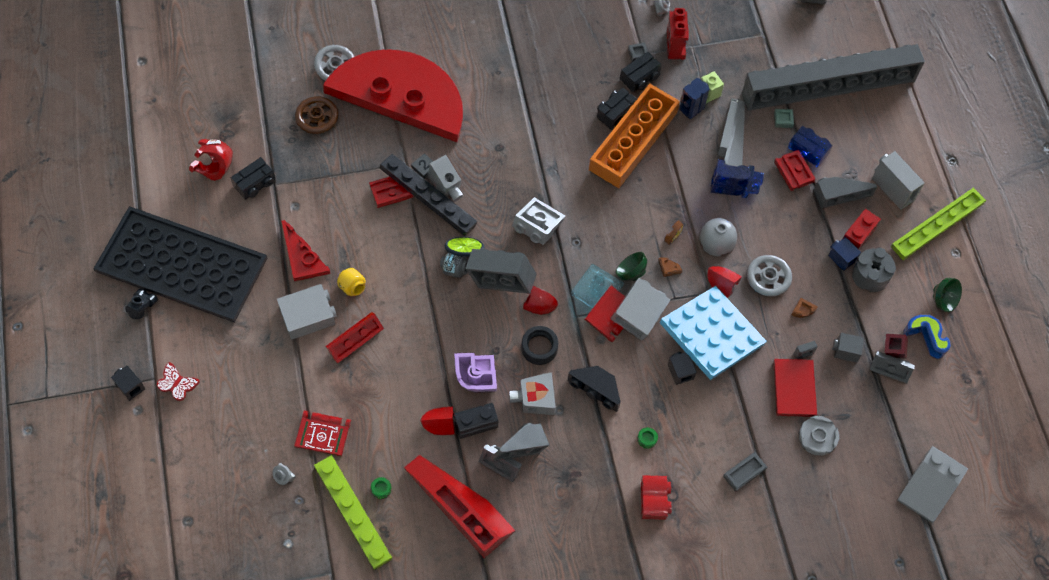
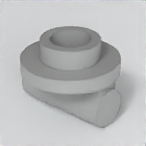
(661, 6)
(282, 474)

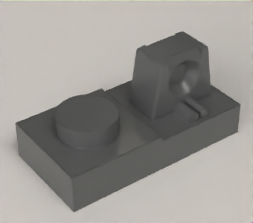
(892, 367)
(507, 468)

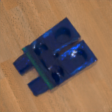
(735, 180)

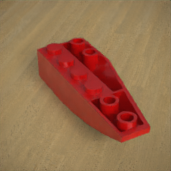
(464, 507)

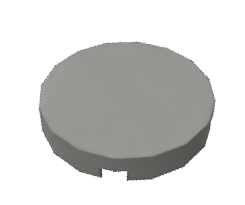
(818, 435)

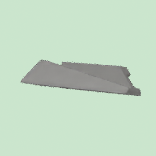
(733, 135)

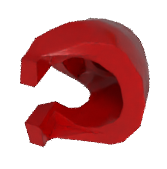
(220, 155)

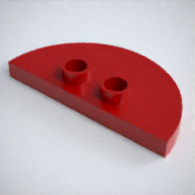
(401, 88)

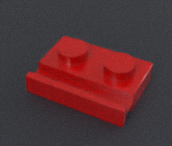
(794, 170)
(388, 191)

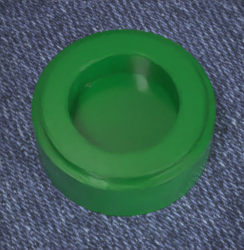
(647, 438)
(381, 488)

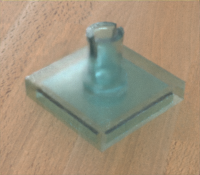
(594, 285)

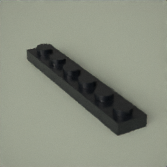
(428, 194)

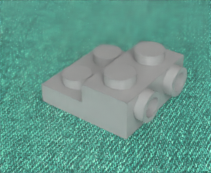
(537, 221)

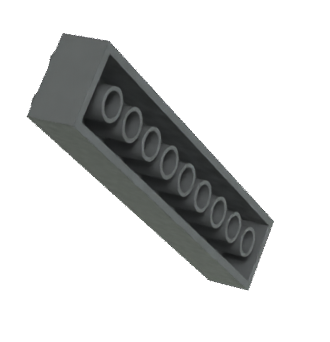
(832, 77)

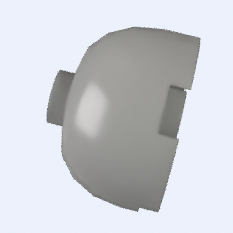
(718, 237)

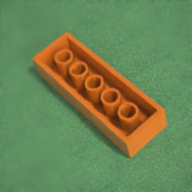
(634, 135)

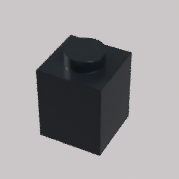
(681, 368)
(128, 382)

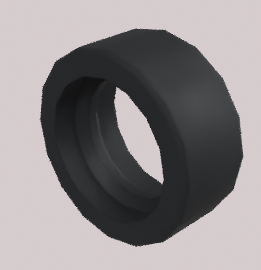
(544, 332)

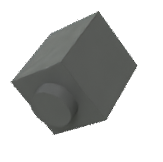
(848, 347)

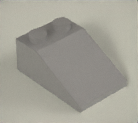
(932, 484)

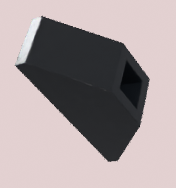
(597, 385)

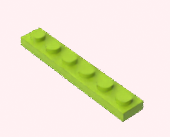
(938, 223)
(353, 512)

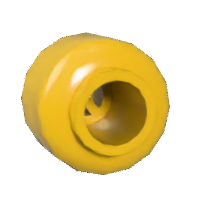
(351, 282)

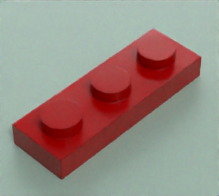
(354, 337)

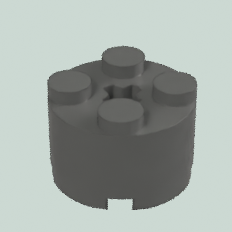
(873, 269)

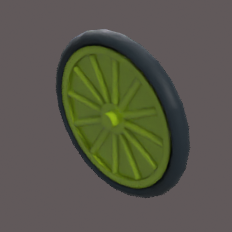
(463, 246)

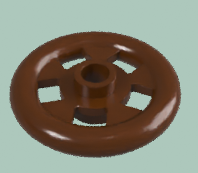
(322, 127)

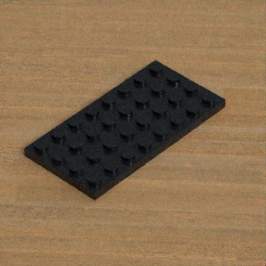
(181, 264)

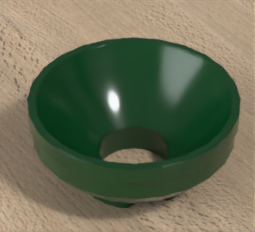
(632, 267)
(947, 294)

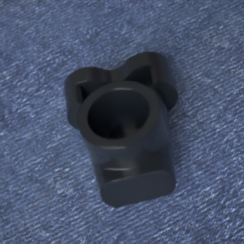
(139, 302)

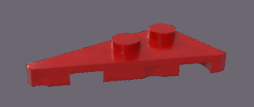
(303, 260)

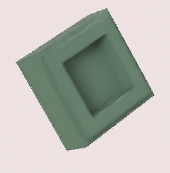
(784, 118)

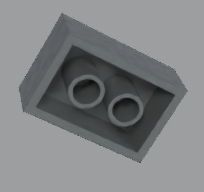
(501, 270)

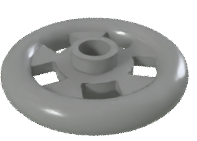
(329, 52)
(759, 286)

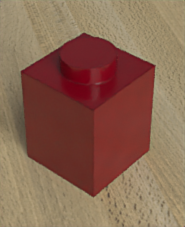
(896, 345)

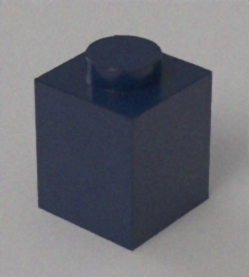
(844, 253)

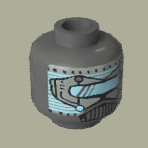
(454, 265)

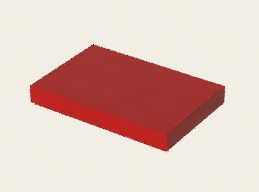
(795, 387)

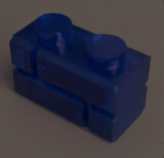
(810, 145)

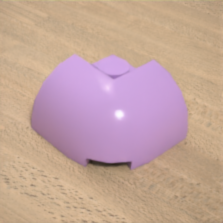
(476, 372)

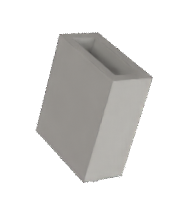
(897, 180)
(640, 309)
(307, 311)

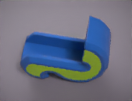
(931, 331)

